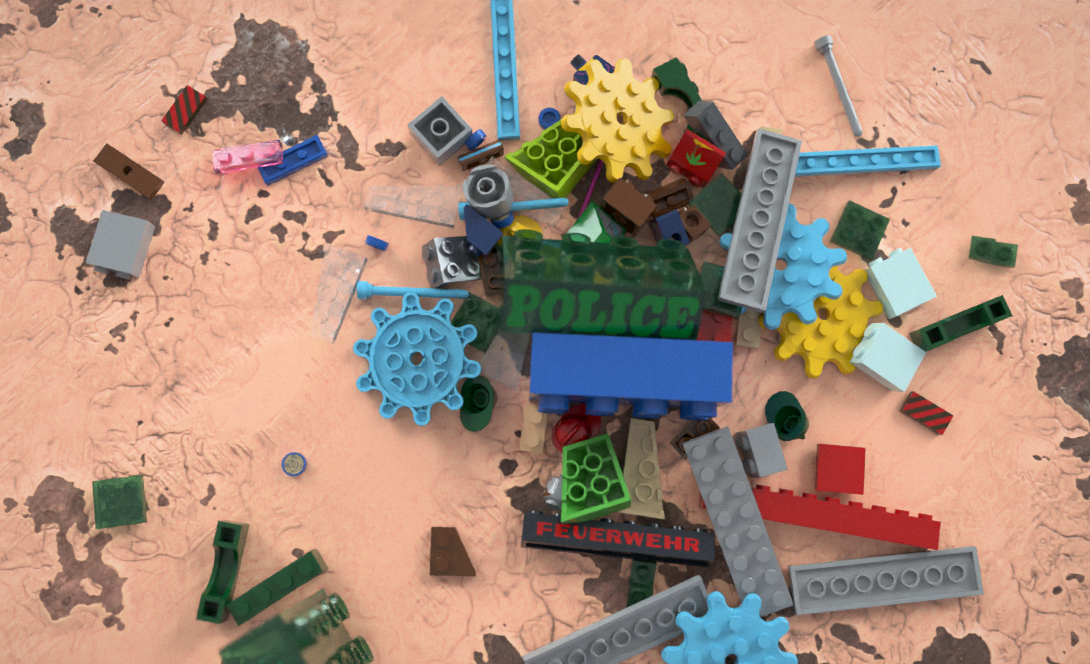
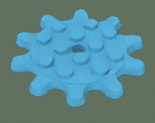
(805, 274)
(392, 353)
(729, 632)

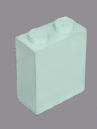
(899, 282)
(887, 357)

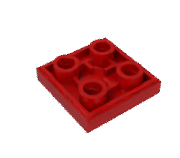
(840, 469)

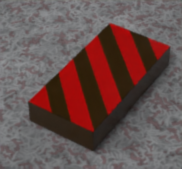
(184, 109)
(926, 413)

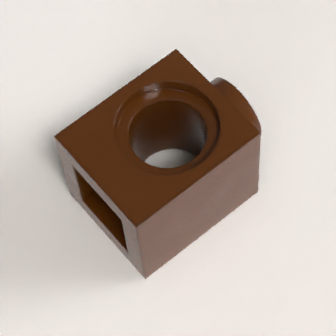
(702, 224)

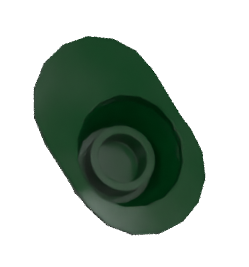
(478, 403)
(787, 415)

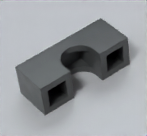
(708, 121)

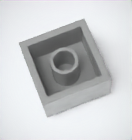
(440, 131)
(761, 451)

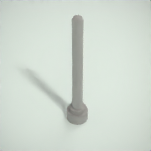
(824, 45)

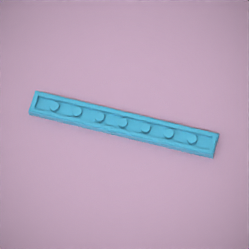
(505, 70)
(868, 160)

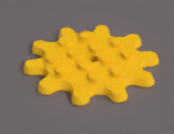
(597, 122)
(830, 338)

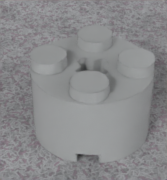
(488, 191)

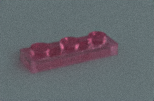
(247, 156)

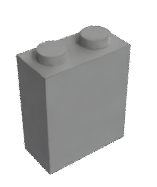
(120, 245)

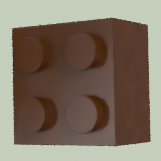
(628, 206)

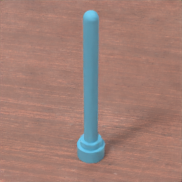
(526, 205)
(367, 290)

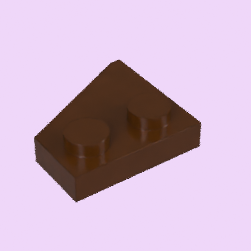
(449, 554)

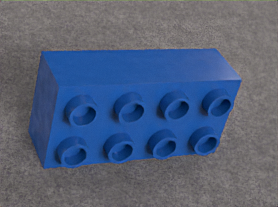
(630, 372)

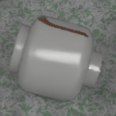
(553, 493)

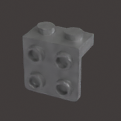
(450, 261)

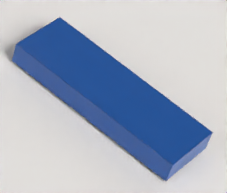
(294, 160)

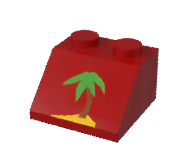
(695, 159)

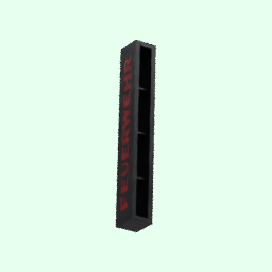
(619, 540)

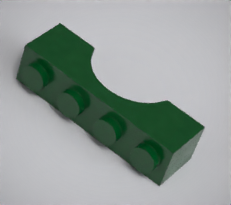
(675, 82)
(961, 324)
(229, 549)
(277, 586)

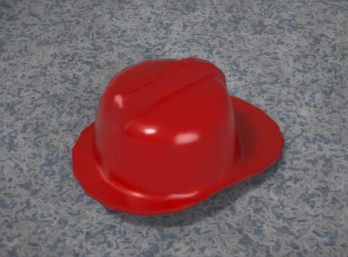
(575, 427)

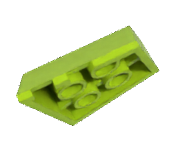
(551, 161)

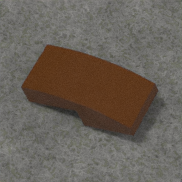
(691, 431)

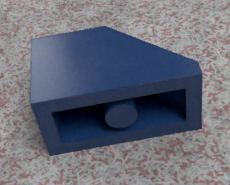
(480, 233)

